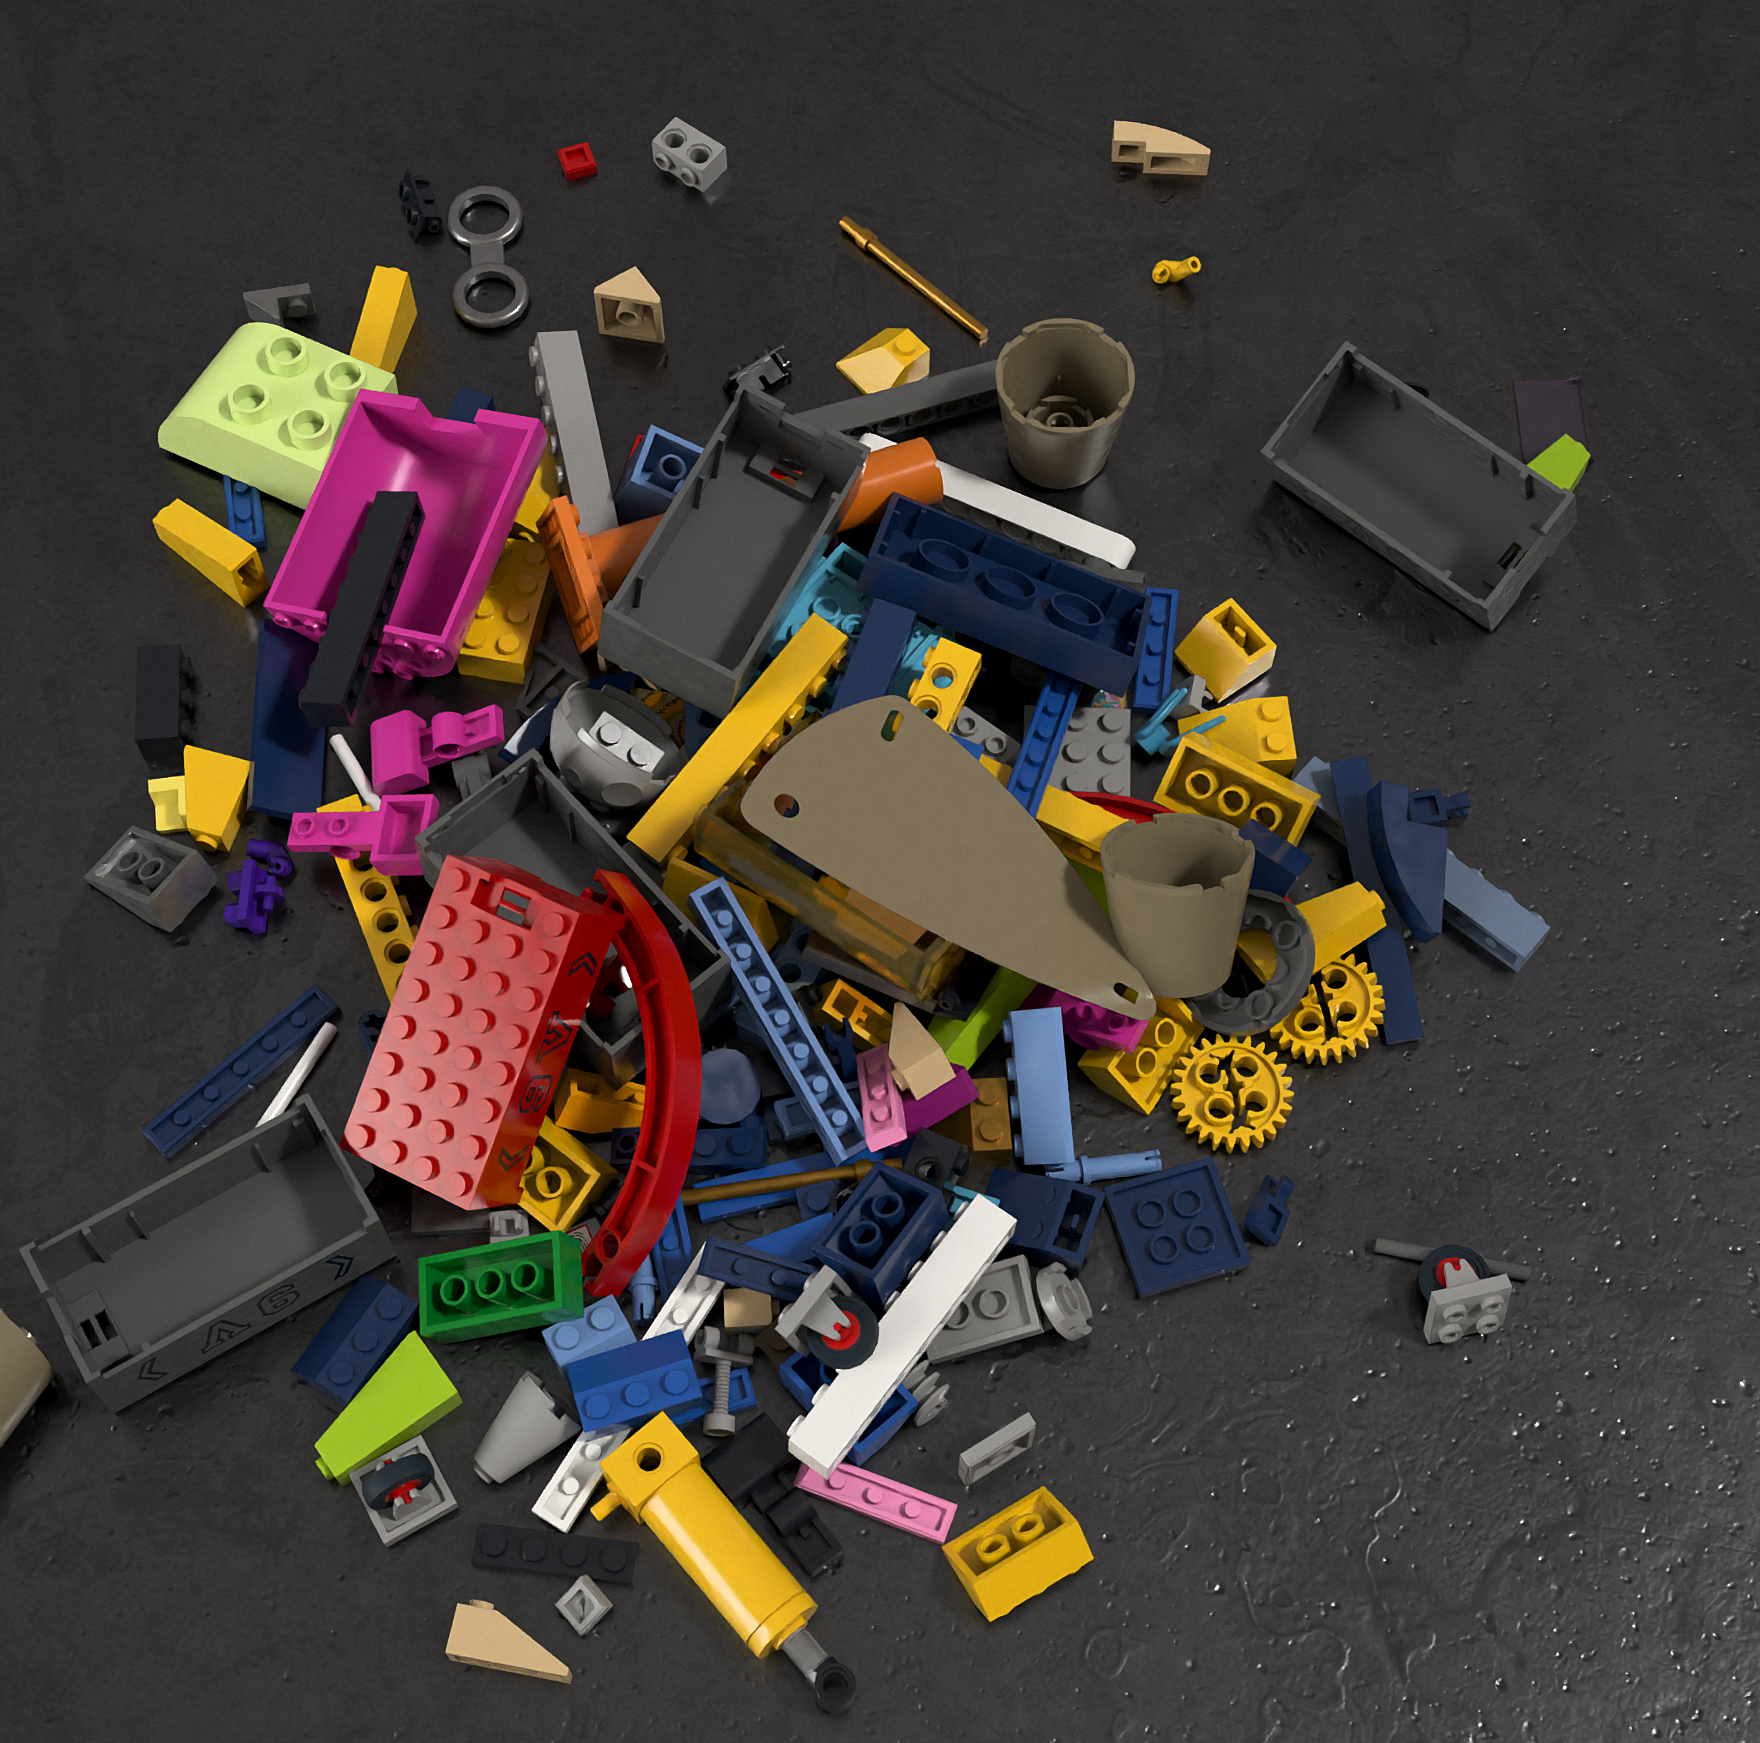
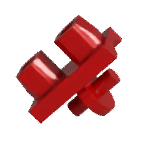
(614, 973)

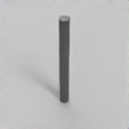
(1420, 1252)

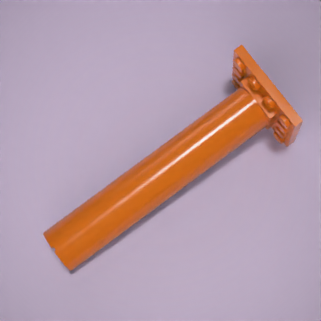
(594, 566)

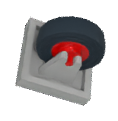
(1461, 1294)
(830, 1322)
(403, 1490)

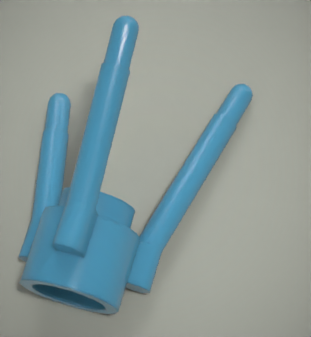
(1153, 733)

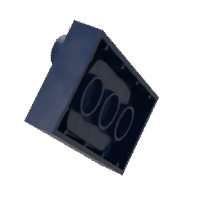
(1007, 594)

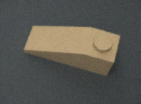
(916, 1055)
(492, 1641)

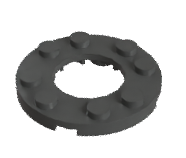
(1286, 987)

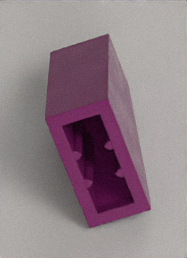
(937, 1103)

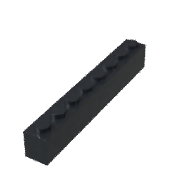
(362, 610)

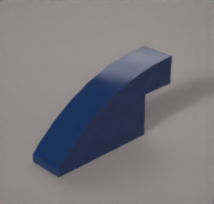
(538, 726)
(1408, 859)

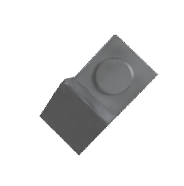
(279, 303)

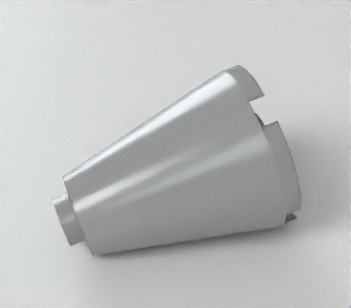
(524, 1430)

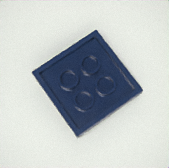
(1176, 1227)

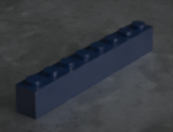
(870, 675)

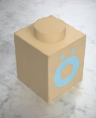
(748, 1311)

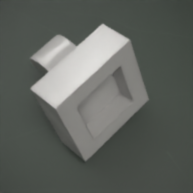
(1192, 701)
(508, 1225)

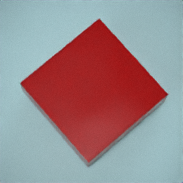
(577, 161)

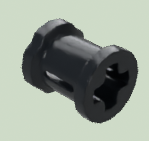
(605, 1203)

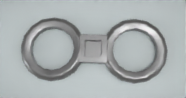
(487, 257)

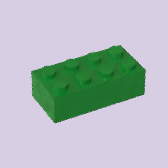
(500, 1287)

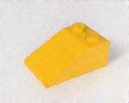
(1253, 729)

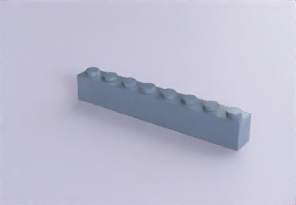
(1470, 901)

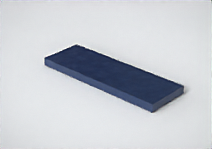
(284, 746)

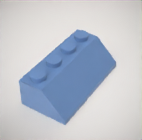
(1040, 1086)

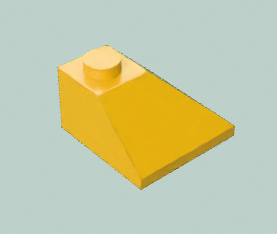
(886, 361)

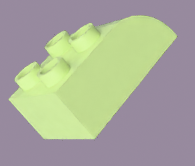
(270, 410)

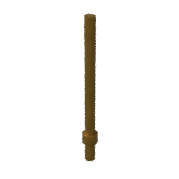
(869, 242)
(782, 1182)

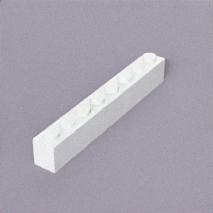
(904, 1335)

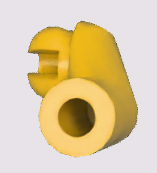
(1175, 270)

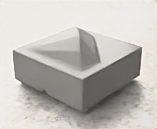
(583, 1605)

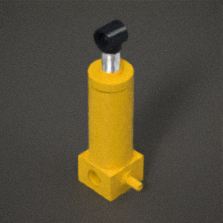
(718, 1550)

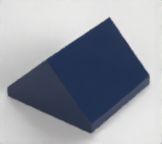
(1277, 861)

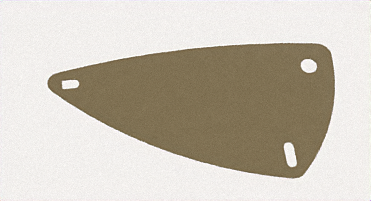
(942, 847)

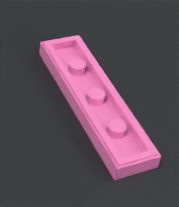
(880, 1099)
(881, 1500)

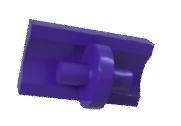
(256, 897)

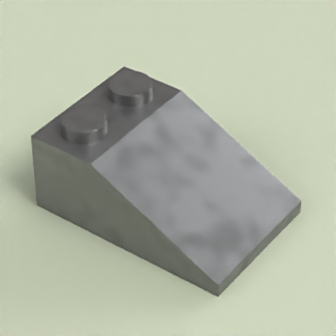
(153, 877)

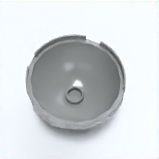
(594, 769)

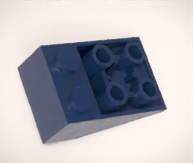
(1051, 1214)

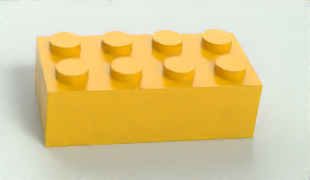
(509, 615)
(1232, 788)

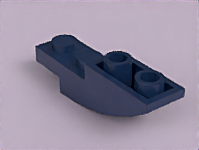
(713, 1152)

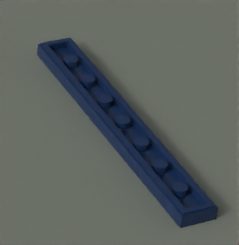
(1387, 946)

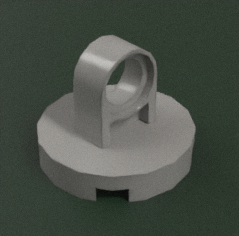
(1063, 1302)

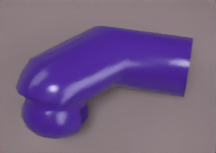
(275, 855)

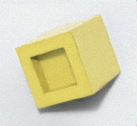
(169, 803)

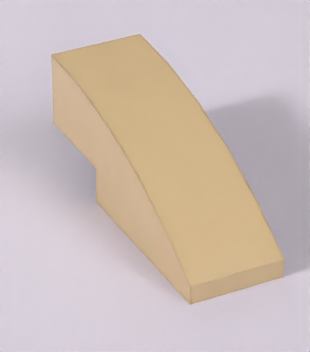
(1158, 149)

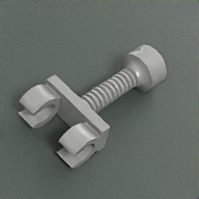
(741, 1347)

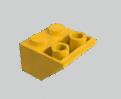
(1226, 650)

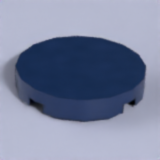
(728, 1086)

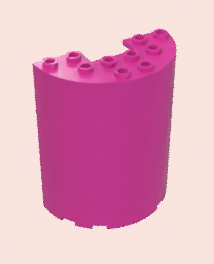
(471, 495)

